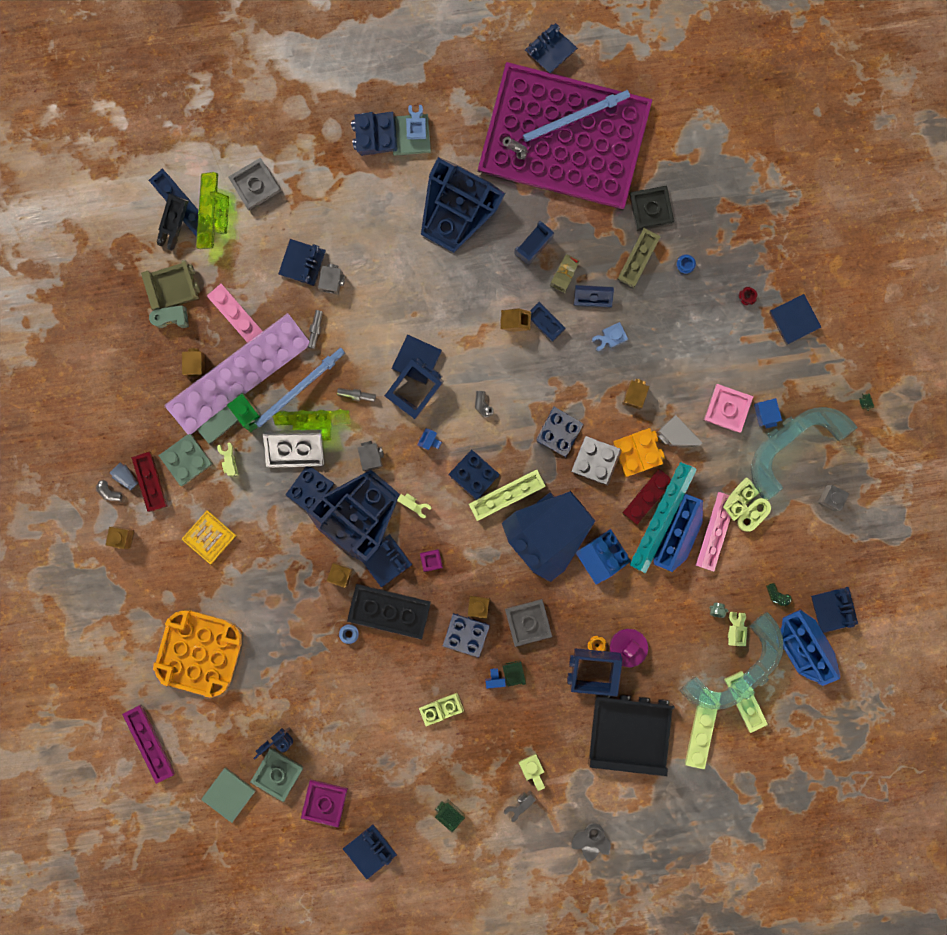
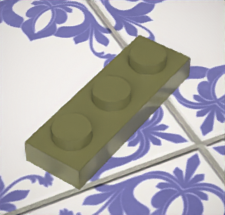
(638, 257)

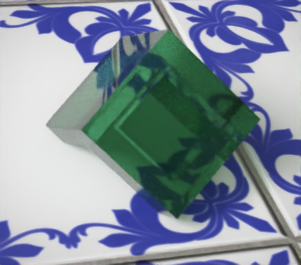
(514, 673)

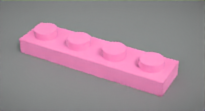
(234, 313)
(714, 535)

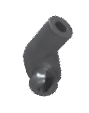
(520, 149)
(481, 406)
(106, 494)

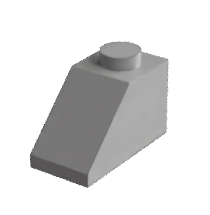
(677, 434)

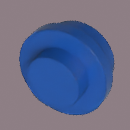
(686, 264)

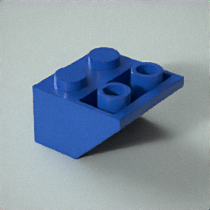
(603, 556)

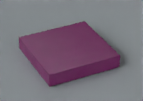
(324, 803)

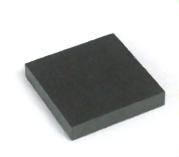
(651, 207)

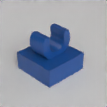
(428, 440)
(495, 681)

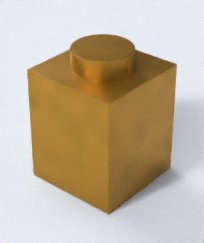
(515, 320)
(193, 363)
(636, 394)
(119, 538)
(339, 575)
(478, 606)

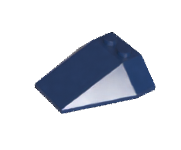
(457, 204)
(356, 514)
(549, 533)

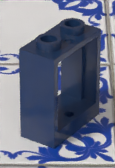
(404, 404)
(592, 687)

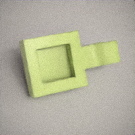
(229, 465)
(409, 501)
(738, 632)
(532, 769)

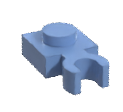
(416, 126)
(612, 335)

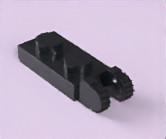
(172, 220)

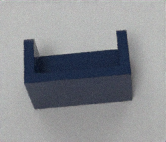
(534, 243)

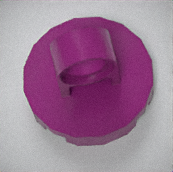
(631, 645)

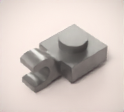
(524, 802)

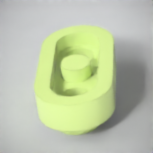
(754, 516)

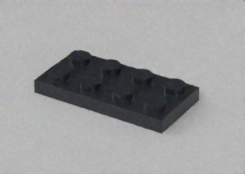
(389, 611)

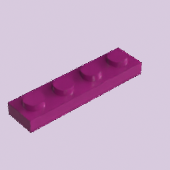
(148, 744)

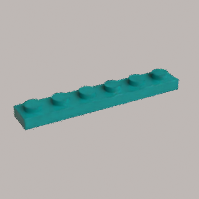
(663, 517)

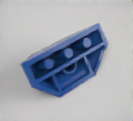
(680, 534)
(809, 648)

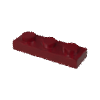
(149, 481)
(647, 496)

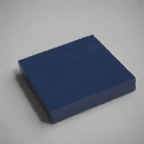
(795, 319)
(416, 349)

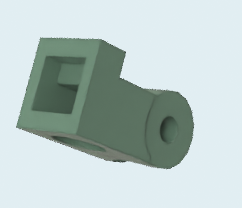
(170, 315)

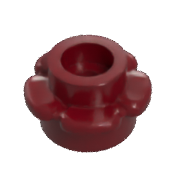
(748, 291)

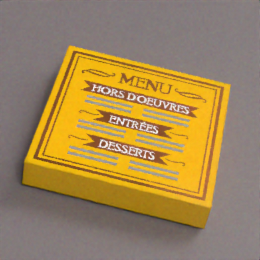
(209, 537)

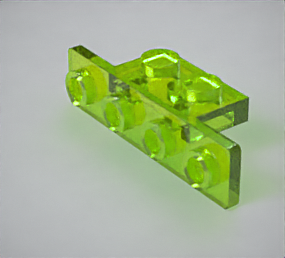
(212, 211)
(313, 420)

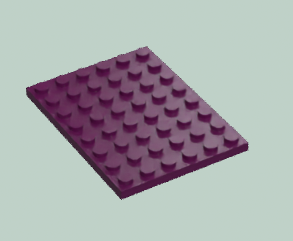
(581, 159)

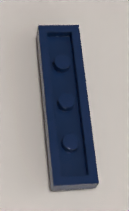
(165, 185)

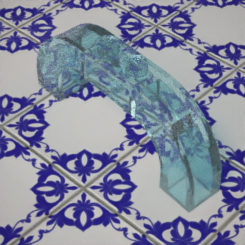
(761, 467)
(757, 674)

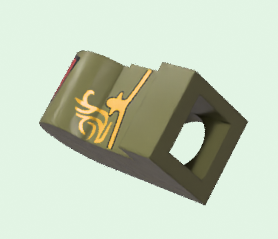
(564, 273)

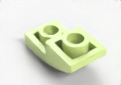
(737, 501)
(441, 709)

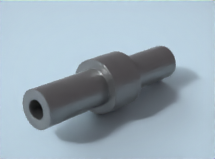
(315, 329)
(356, 394)

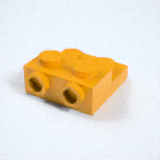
(639, 452)

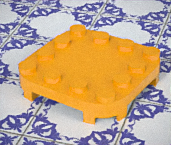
(198, 653)

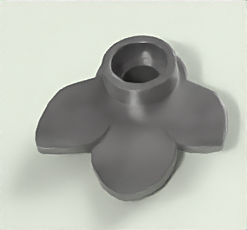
(591, 844)

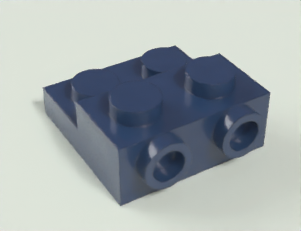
(374, 133)

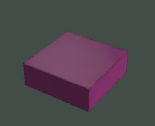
(431, 560)

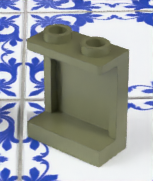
(171, 286)

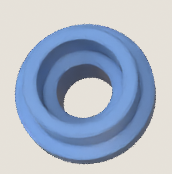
(342, 634)

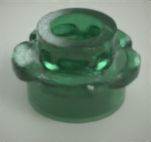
(866, 401)

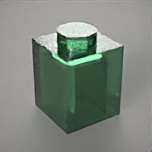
(449, 815)

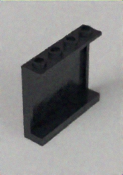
(630, 734)

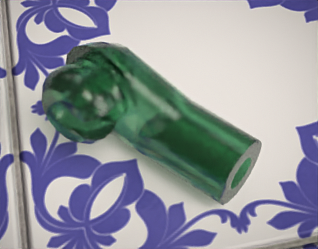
(776, 597)

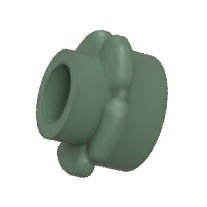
(718, 610)

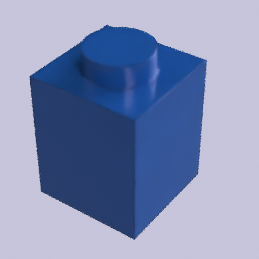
(768, 413)

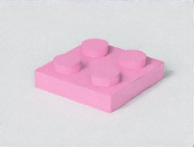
(728, 408)

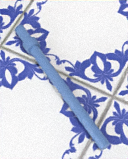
(609, 101)
(326, 364)

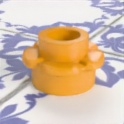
(595, 639)

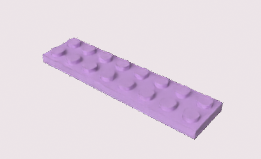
(238, 374)

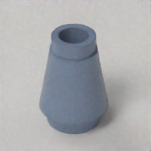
(123, 476)

